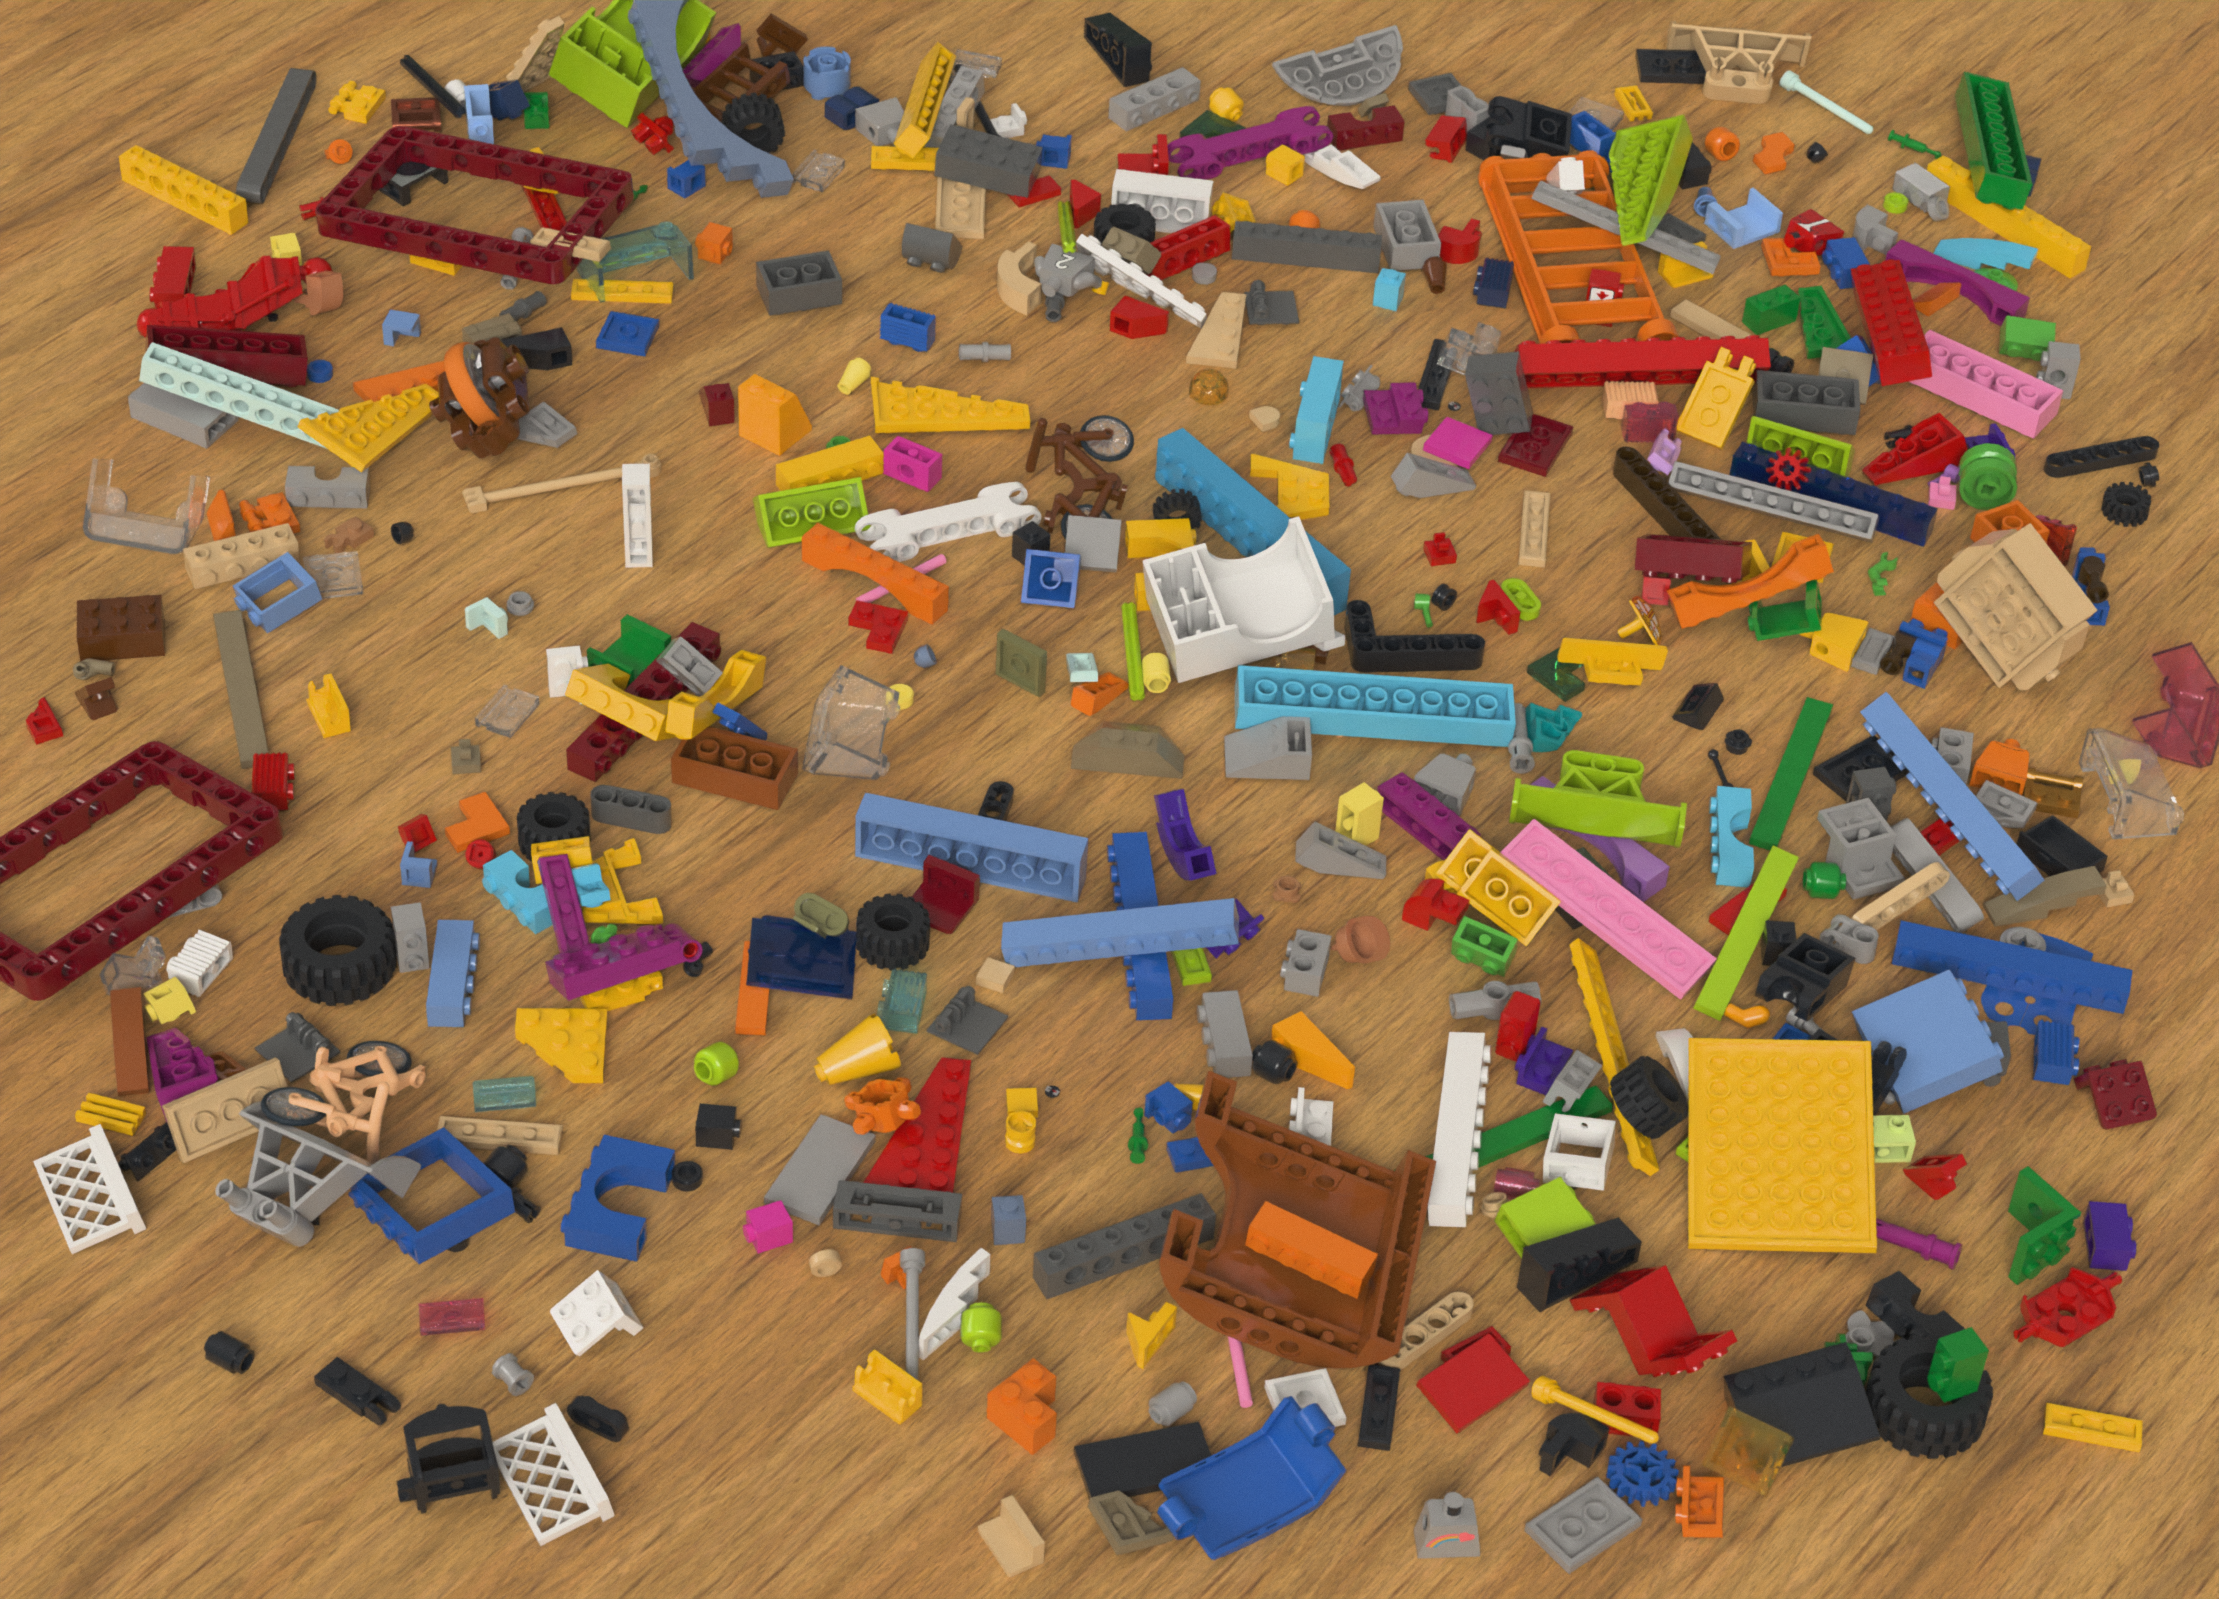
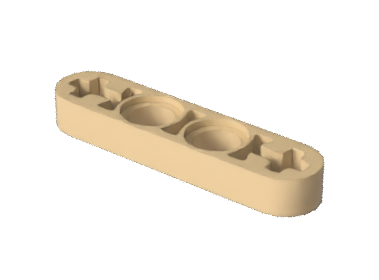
(1903, 896)
(1428, 1333)

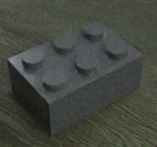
(799, 283)
(1499, 393)

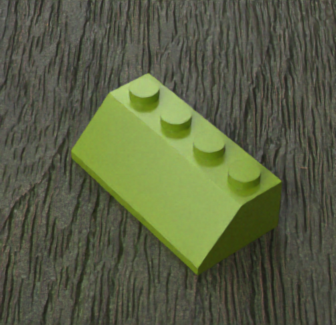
(1820, 450)
(792, 512)

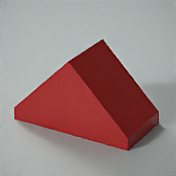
(1084, 203)

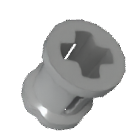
(512, 1374)

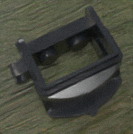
(473, 1459)

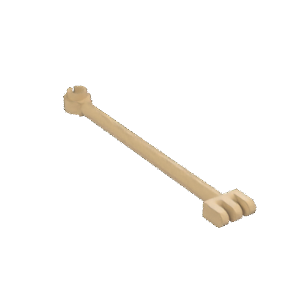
(477, 500)

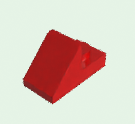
(1498, 606)
(1935, 1173)

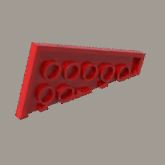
(927, 1149)

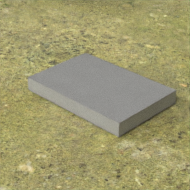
(1583, 1525)

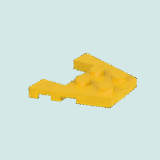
(1299, 489)
(617, 909)

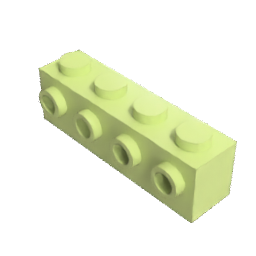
(1893, 1138)

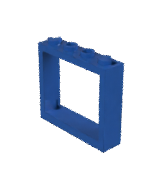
(422, 1245)

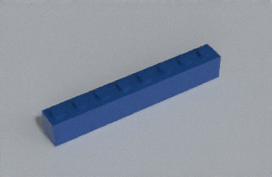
(1136, 888)
(2012, 967)

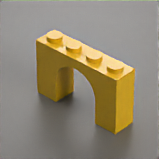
(1154, 539)
(603, 690)

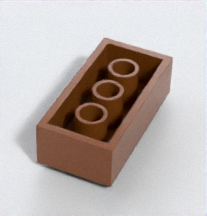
(736, 767)

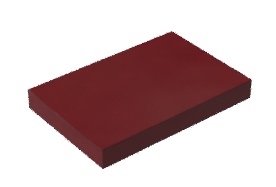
(1536, 449)

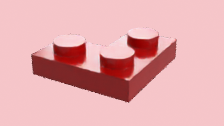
(884, 622)

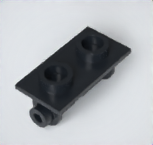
(149, 1152)

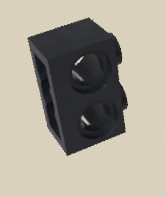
(794, 67)

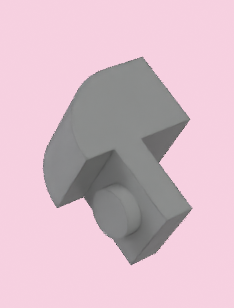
(1871, 230)

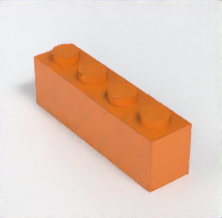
(1311, 1249)

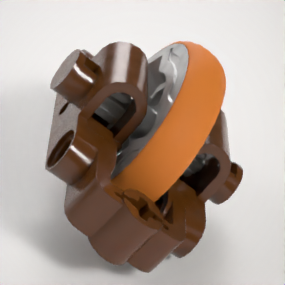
(482, 395)

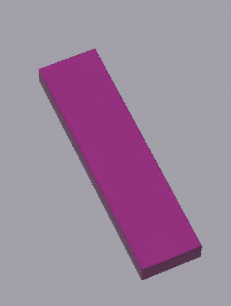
(563, 903)

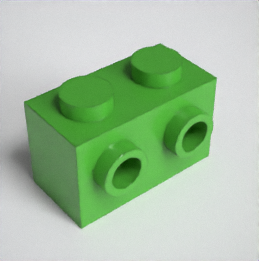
(2025, 337)
(1484, 947)

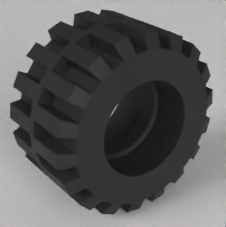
(755, 110)
(1127, 218)
(551, 819)
(893, 931)
(1649, 1097)

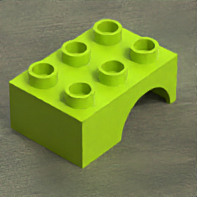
(607, 64)

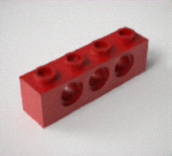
(1191, 246)

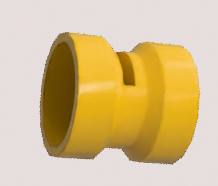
(1020, 1132)

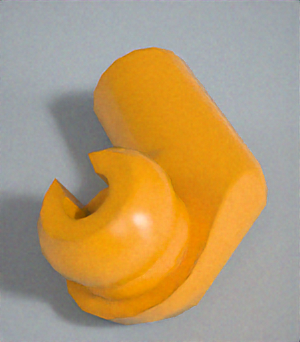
(1748, 1017)

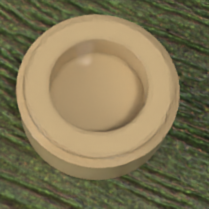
(825, 1263)

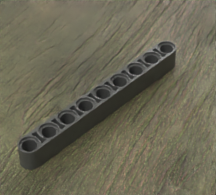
(276, 135)

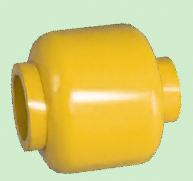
(1226, 103)

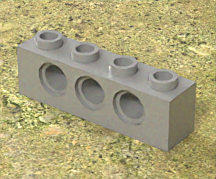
(965, 84)
(1154, 99)

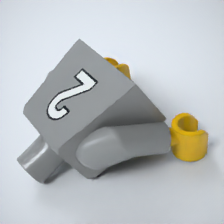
(1067, 272)

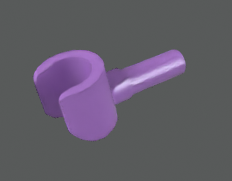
(1950, 471)

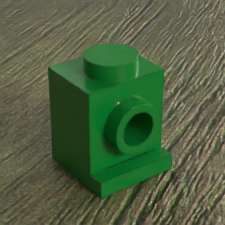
(537, 114)

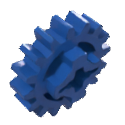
(1642, 1473)

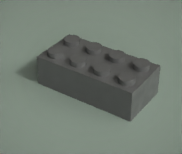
(988, 161)
(1807, 401)

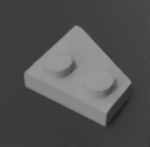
(545, 427)
(2006, 806)

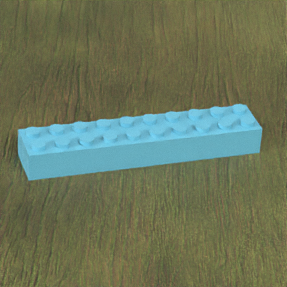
(1378, 705)

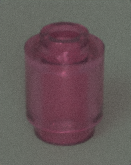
(1515, 1182)

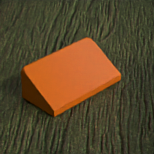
(1937, 297)
(220, 517)

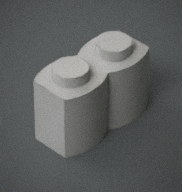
(1463, 103)

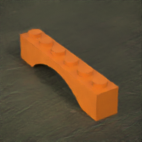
(1802, 563)
(916, 591)

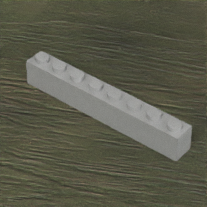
(1774, 502)

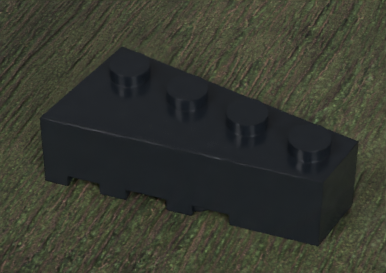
(1575, 1261)

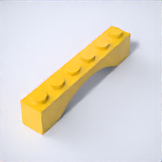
(740, 679)

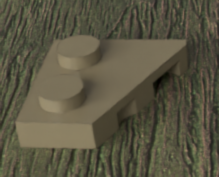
(1126, 1524)

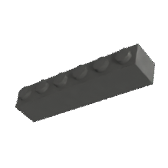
(1306, 247)

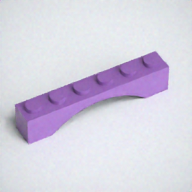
(1637, 868)

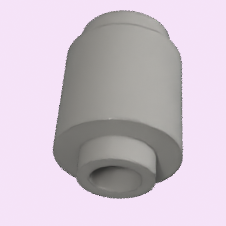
(1172, 1403)

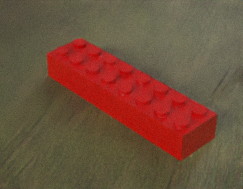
(1891, 322)

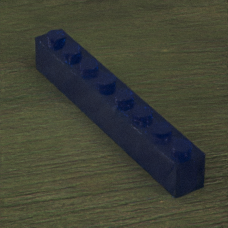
(1897, 514)

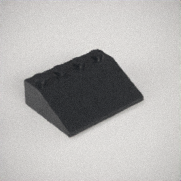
(1809, 1397)

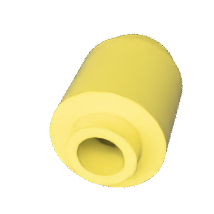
(1156, 672)

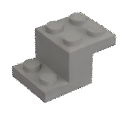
(1861, 847)

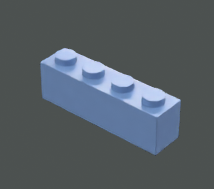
(451, 973)

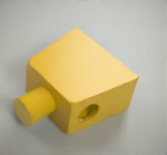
(1837, 639)

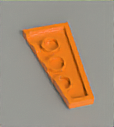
(396, 382)

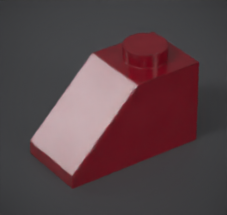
(718, 404)

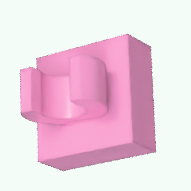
(1942, 494)

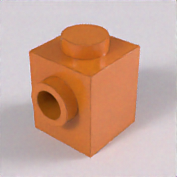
(714, 243)

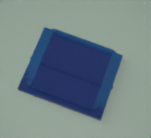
(798, 960)

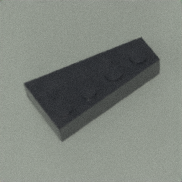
(1120, 48)

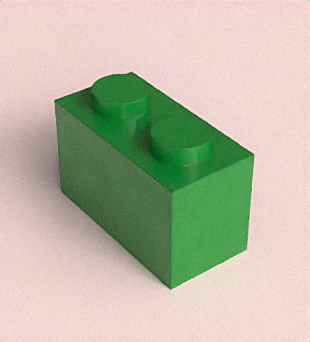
(1771, 309)
(1957, 1365)

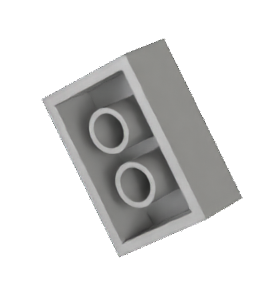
(1406, 234)

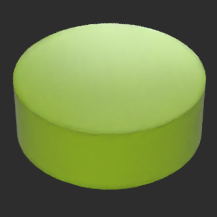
(1895, 203)

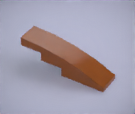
(129, 1041)

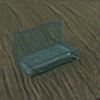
(504, 1094)

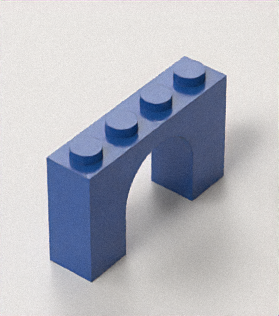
(613, 1165)

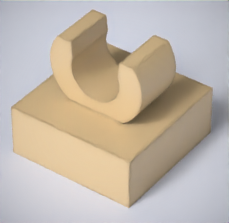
(2117, 890)

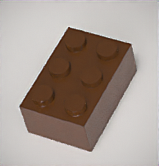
(121, 627)

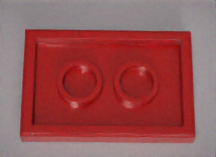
(1473, 1383)

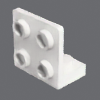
(593, 1312)

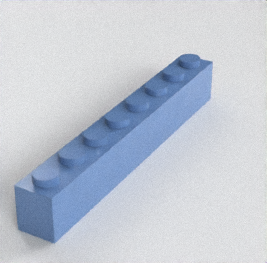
(1120, 933)

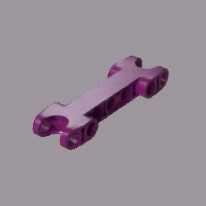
(1214, 153)

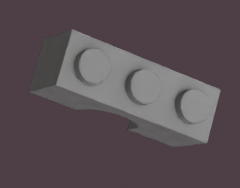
(348, 490)

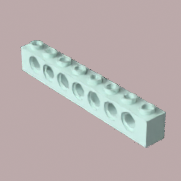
(229, 391)

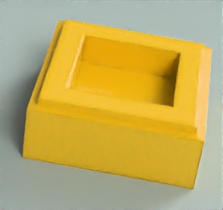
(1022, 1100)

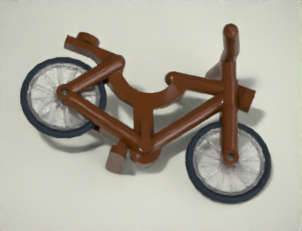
(1102, 438)

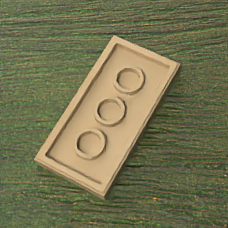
(960, 209)
(211, 1115)

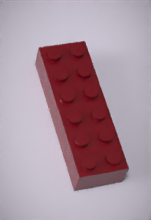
(258, 355)

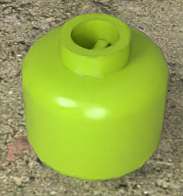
(716, 1063)
(981, 1327)

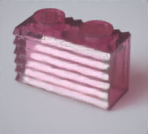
(1646, 421)

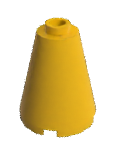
(858, 1054)

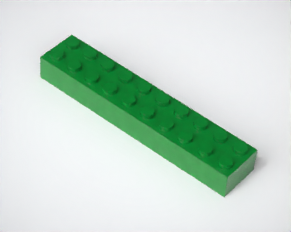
(1993, 141)

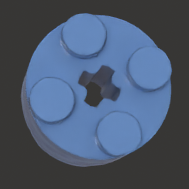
(826, 72)

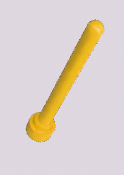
(1548, 1391)

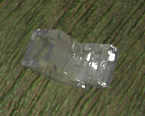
(136, 971)

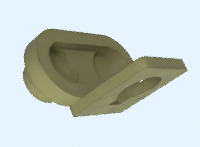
(820, 915)

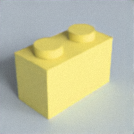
(1360, 814)

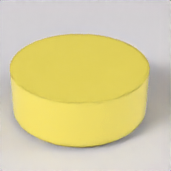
(906, 695)

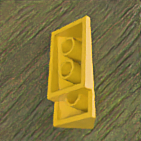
(1497, 887)

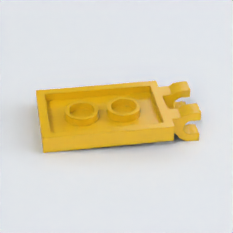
(1717, 400)

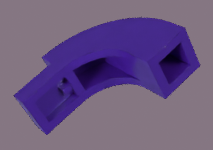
(1183, 849)

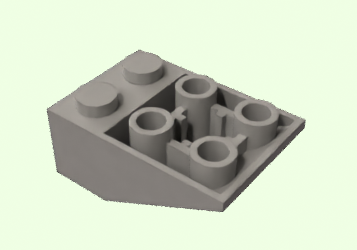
(1270, 750)

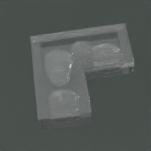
(987, 64)

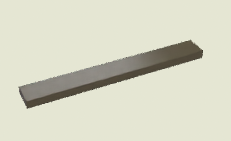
(240, 686)

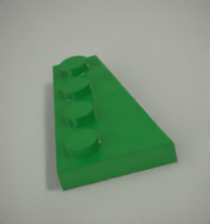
(1819, 322)

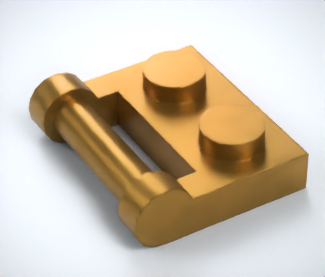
(2053, 799)

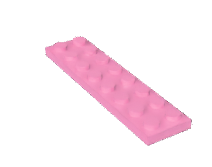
(1610, 910)

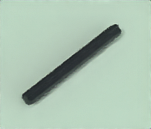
(432, 86)

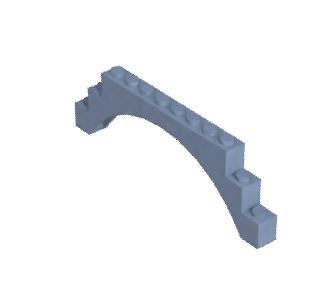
(701, 134)

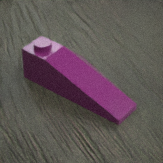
(178, 1066)

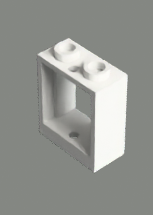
(1576, 1169)

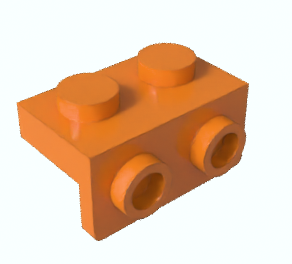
(1701, 1505)

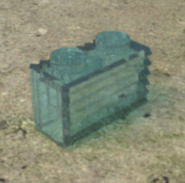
(903, 1001)

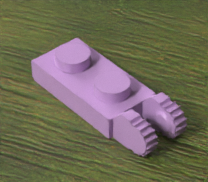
(1664, 452)

